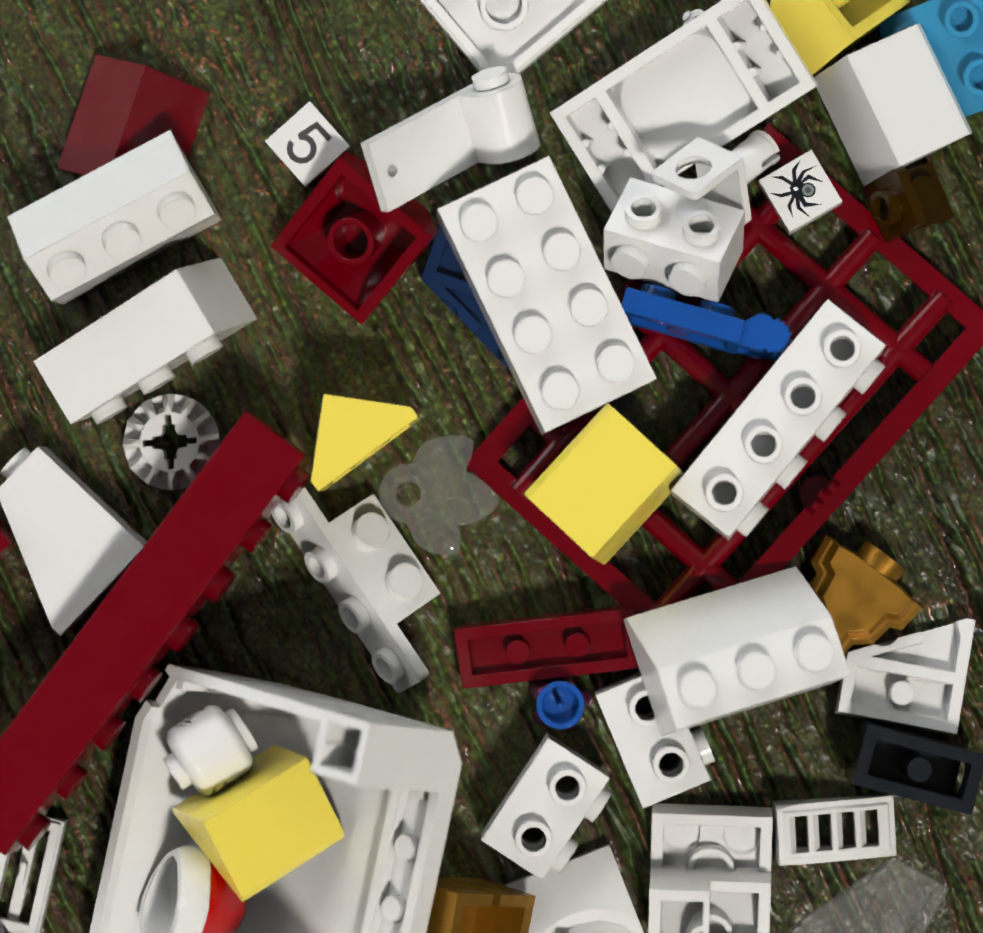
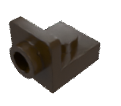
(908, 201)

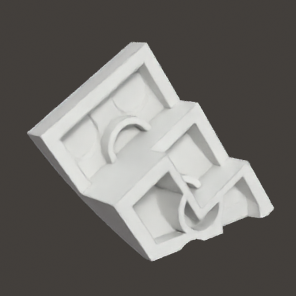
(710, 869)

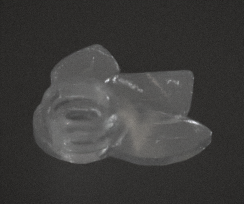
(447, 494)

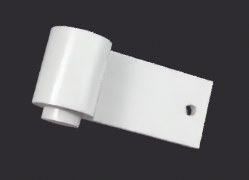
(472, 126)

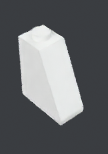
(65, 534)

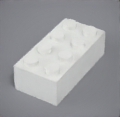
(545, 295)

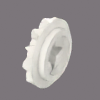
(150, 421)

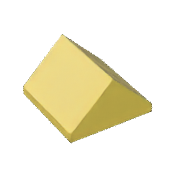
(352, 433)
(604, 484)
(262, 822)

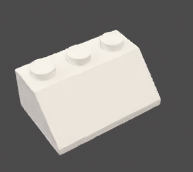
(112, 219)
(735, 650)

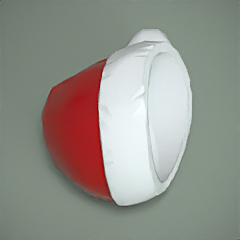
(189, 897)

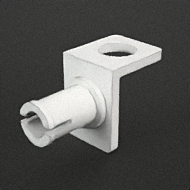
(720, 172)

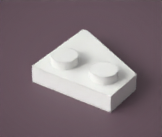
(910, 679)

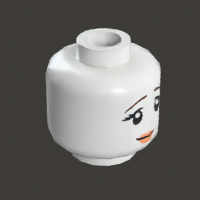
(210, 750)

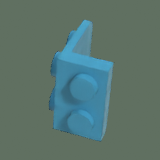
(957, 40)

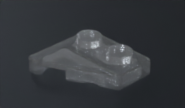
(883, 901)

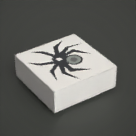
(800, 192)

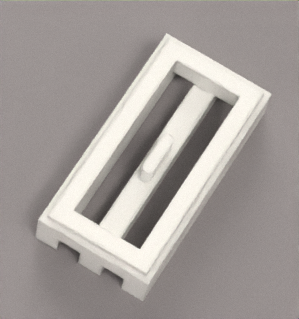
(12, 923)

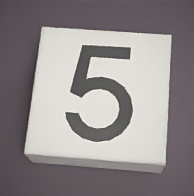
(307, 144)

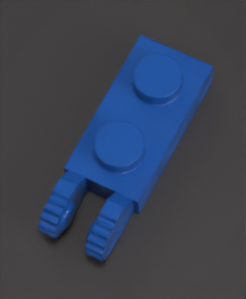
(706, 325)

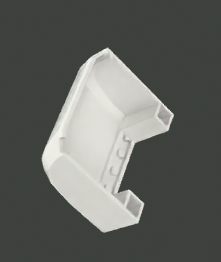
(380, 771)

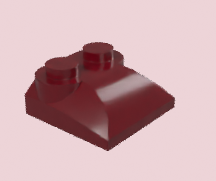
(349, 243)

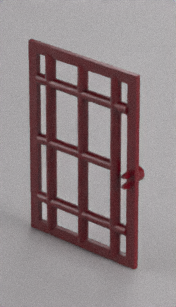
(817, 494)

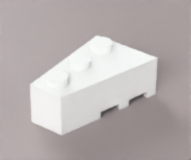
(145, 340)

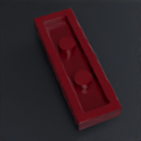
(545, 647)

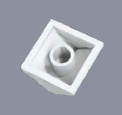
(891, 103)

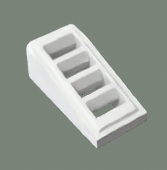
(785, 834)

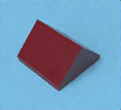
(125, 108)

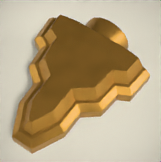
(861, 591)

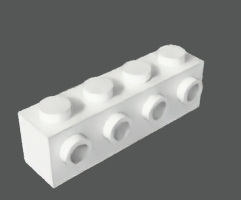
(779, 420)

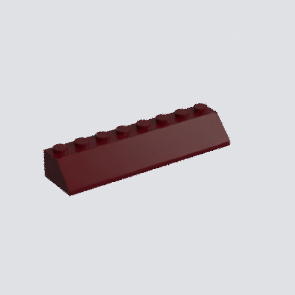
(140, 622)

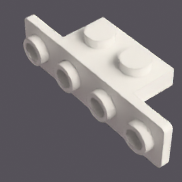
(368, 576)

